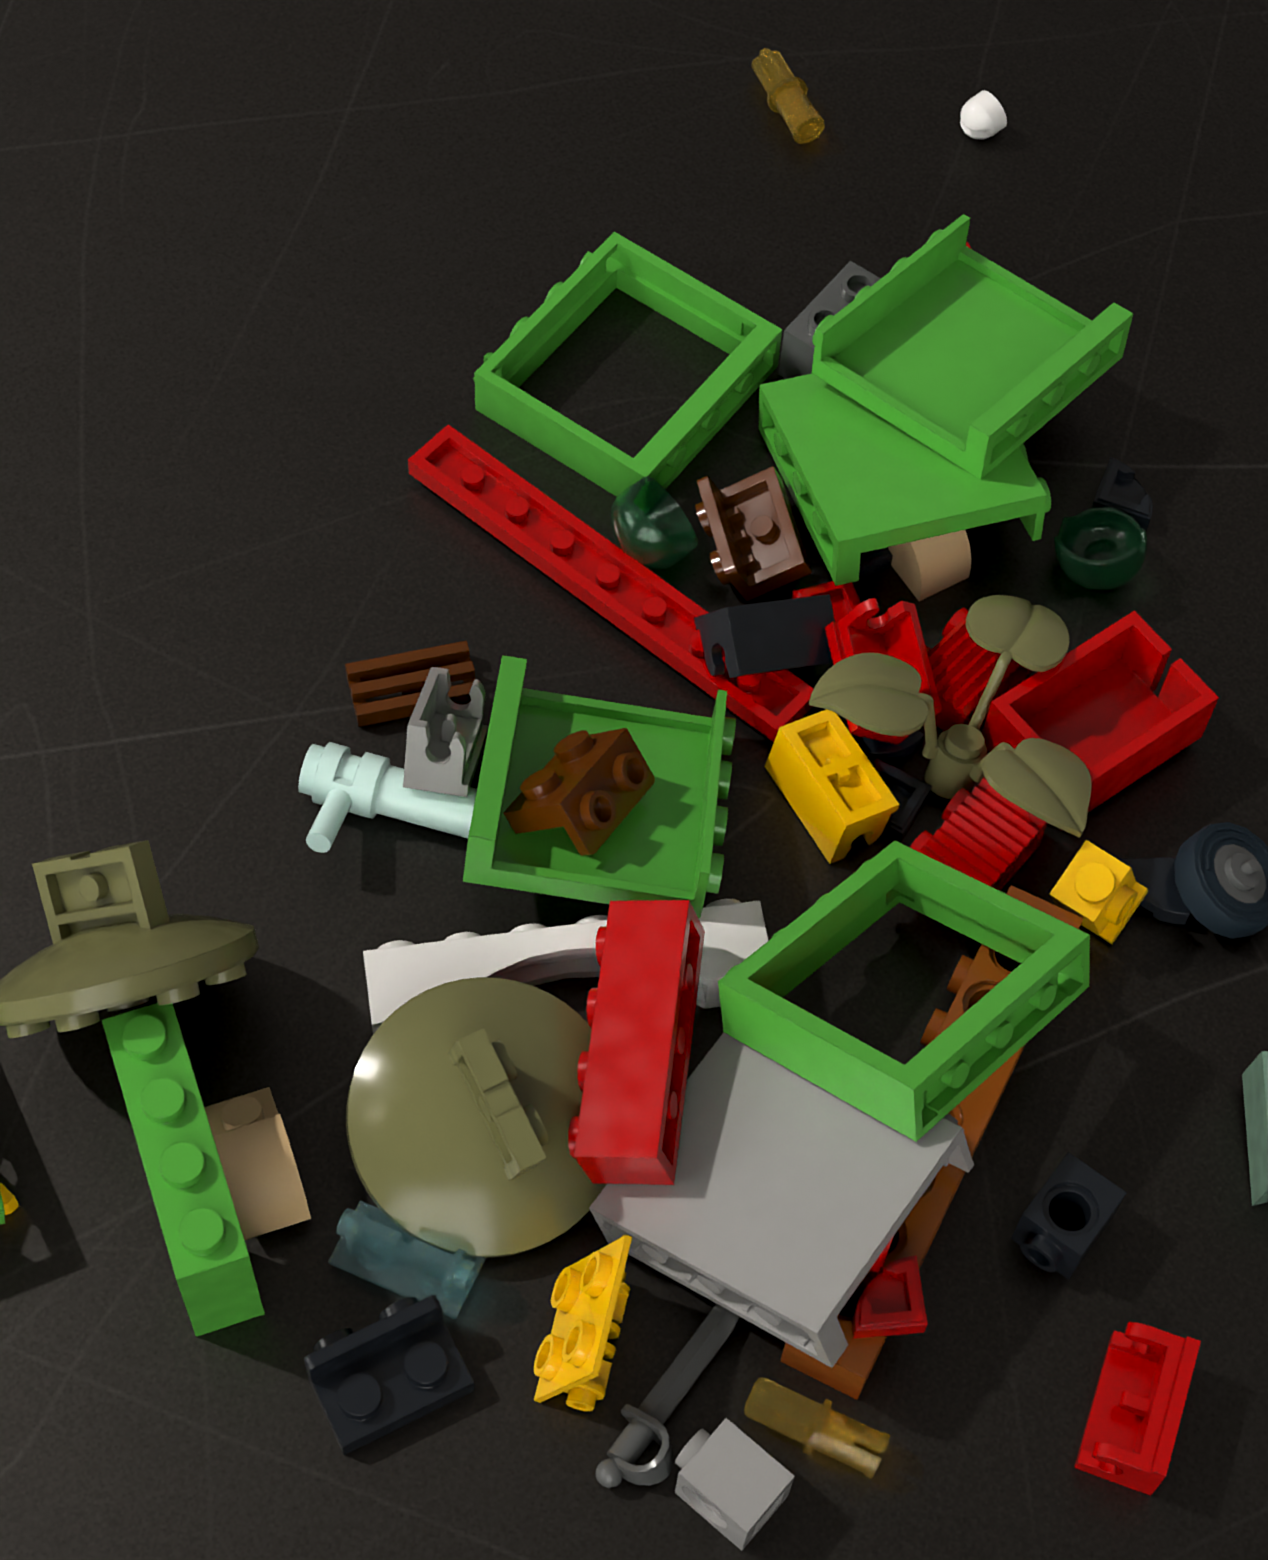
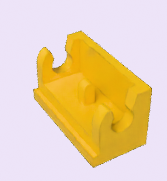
(830, 783)

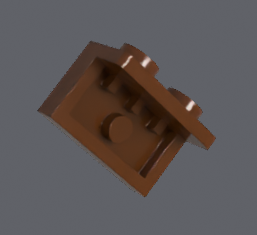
(753, 533)
(584, 788)

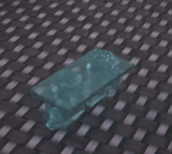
(396, 1261)

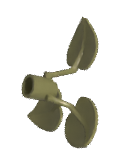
(1035, 775)

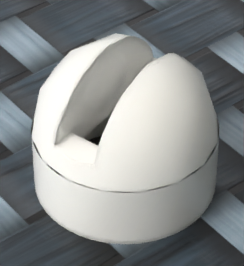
(982, 116)

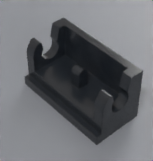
(767, 636)

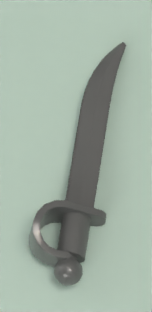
(648, 1420)

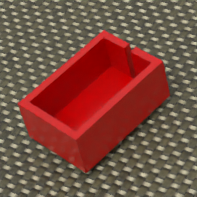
(1106, 707)

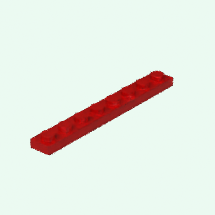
(598, 574)

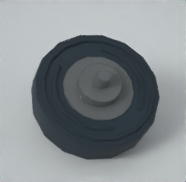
(1224, 879)

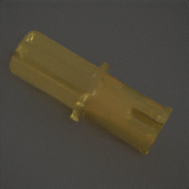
(788, 96)
(815, 1425)

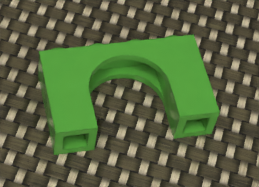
(183, 1168)

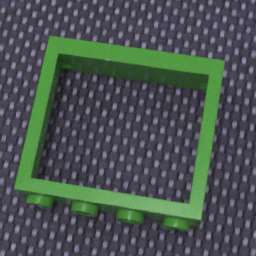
(669, 291)
(967, 1052)

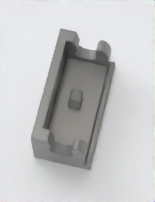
(444, 738)

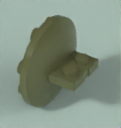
(115, 944)
(469, 1117)

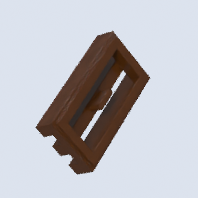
(406, 674)

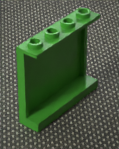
(964, 351)
(877, 486)
(659, 846)

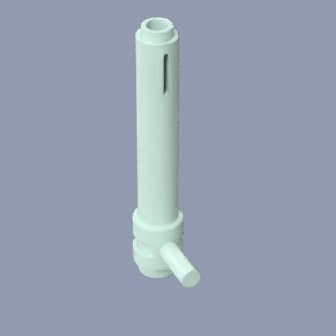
(369, 788)

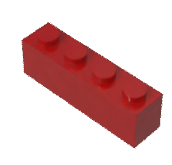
(638, 1043)

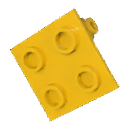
(589, 1307)

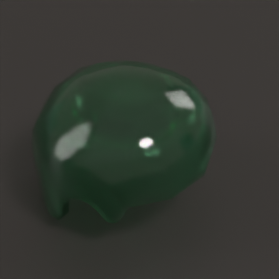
(651, 525)
(1100, 548)

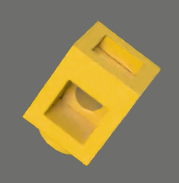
(1099, 891)

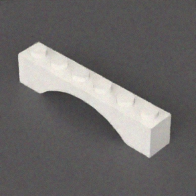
(545, 955)

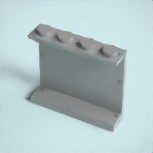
(777, 1196)

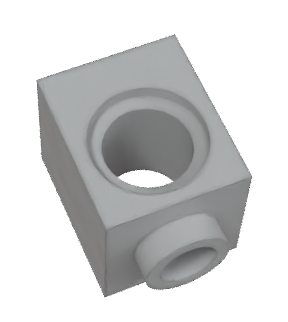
(731, 1481)

